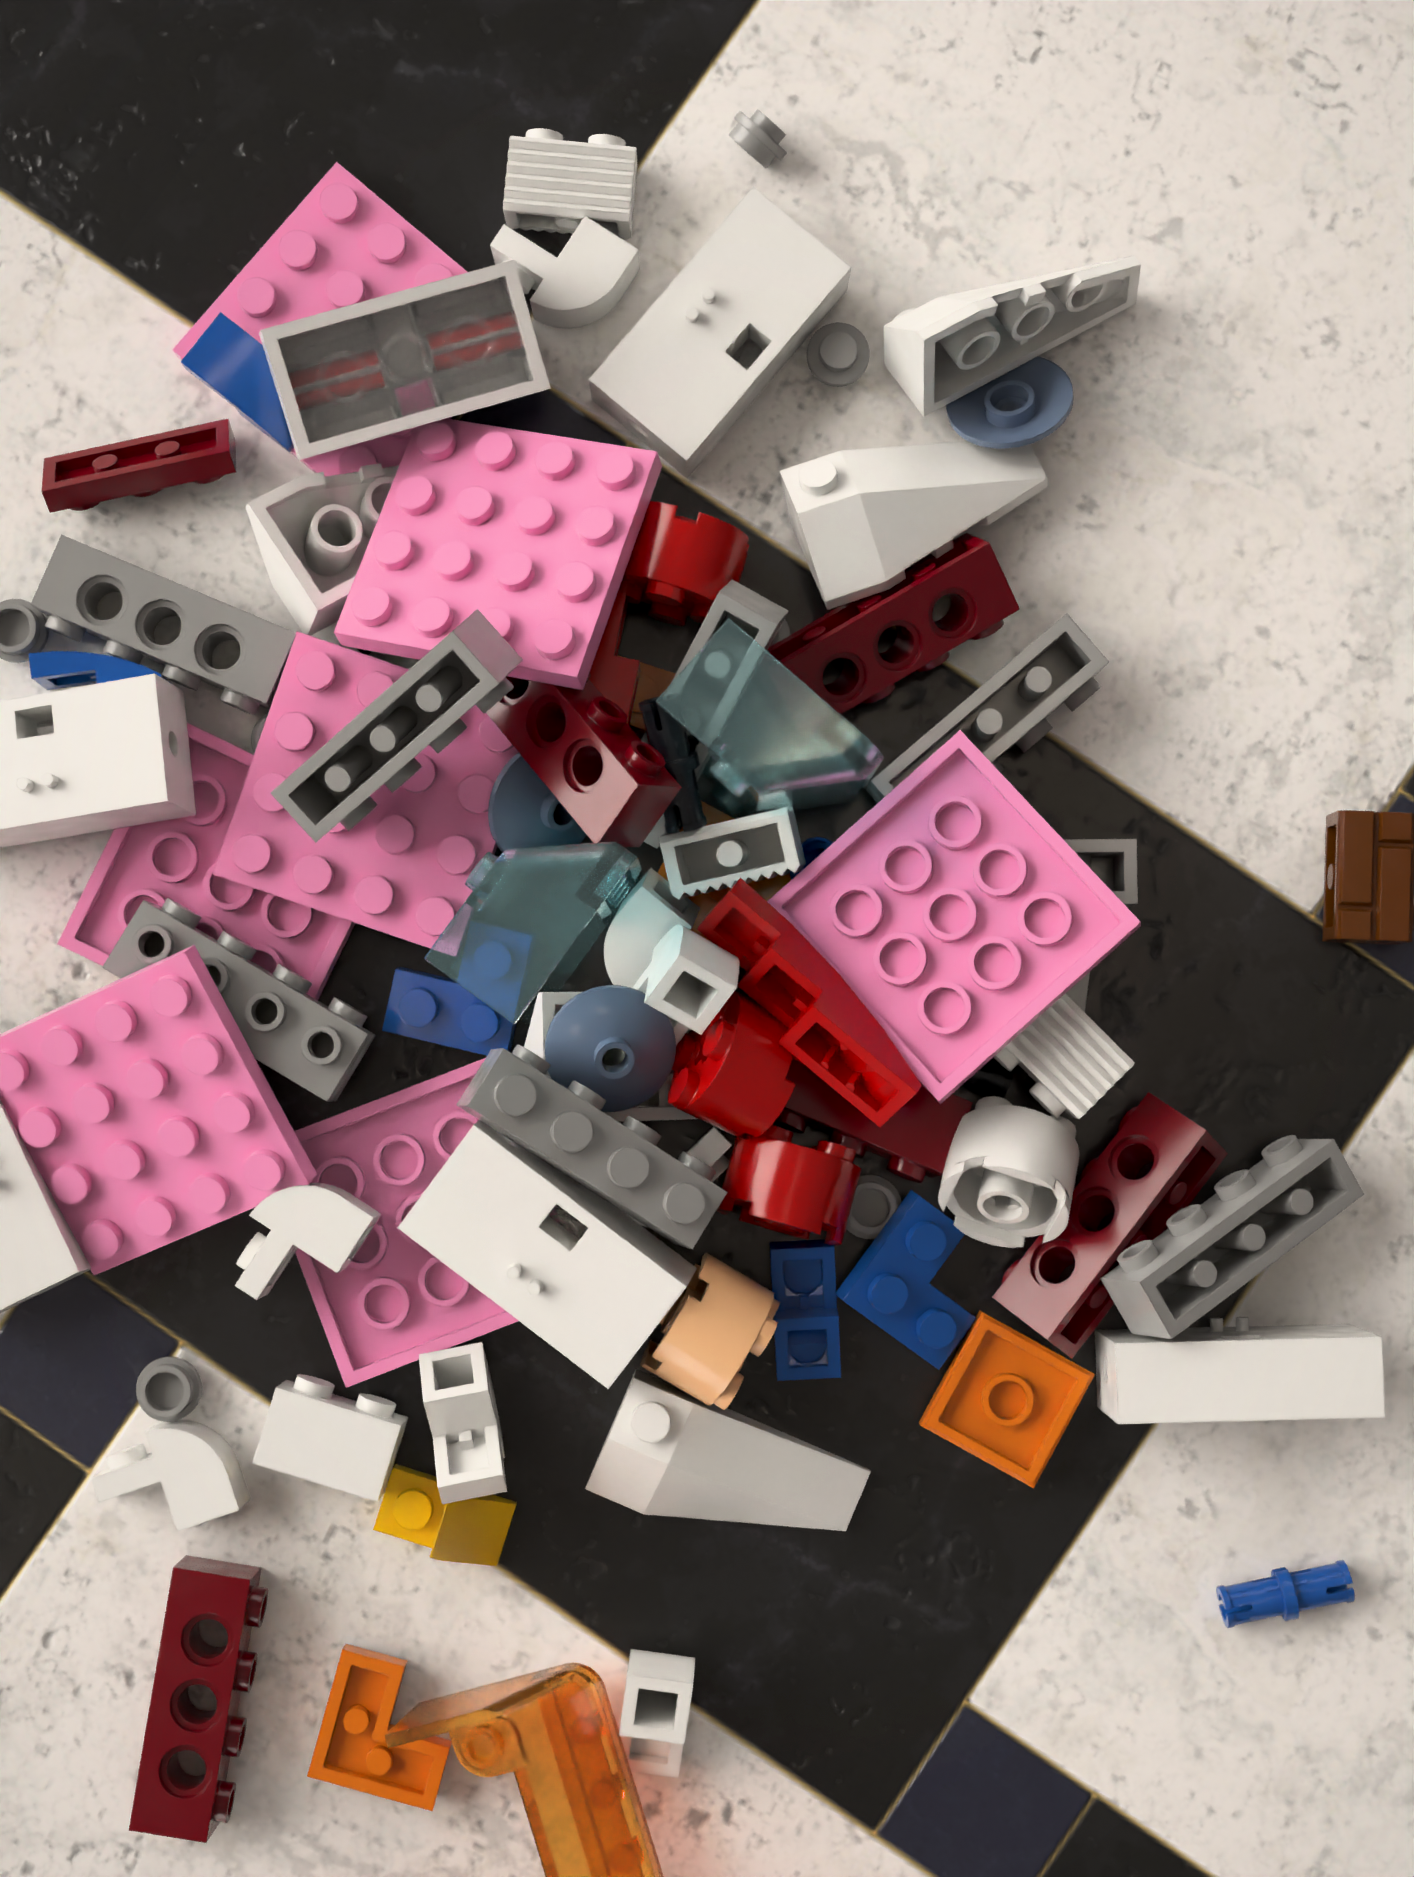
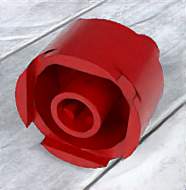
(682, 563)
(734, 1070)
(791, 1185)

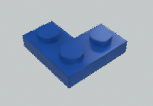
(444, 1014)
(894, 1280)

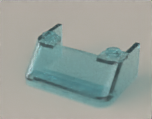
(766, 730)
(532, 921)

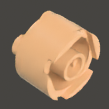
(712, 1332)

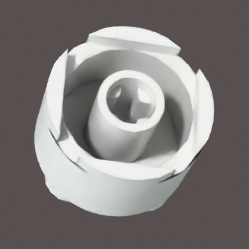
(1010, 1174)

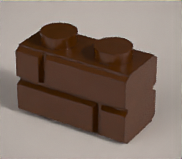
(1369, 877)

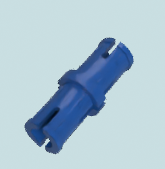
(1285, 1594)

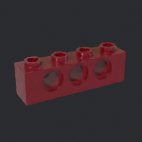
(852, 631)
(588, 758)
(1182, 1165)
(166, 1796)

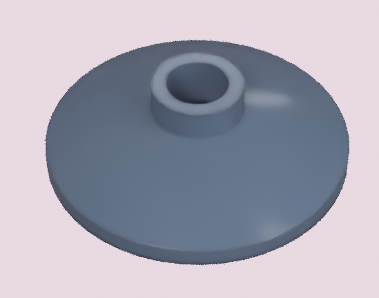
(1015, 406)
(524, 808)
(607, 1020)

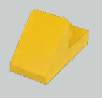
(456, 1531)

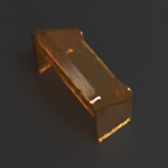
(566, 1760)

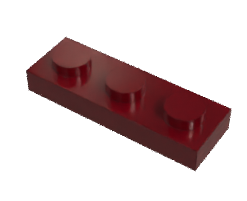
(139, 466)

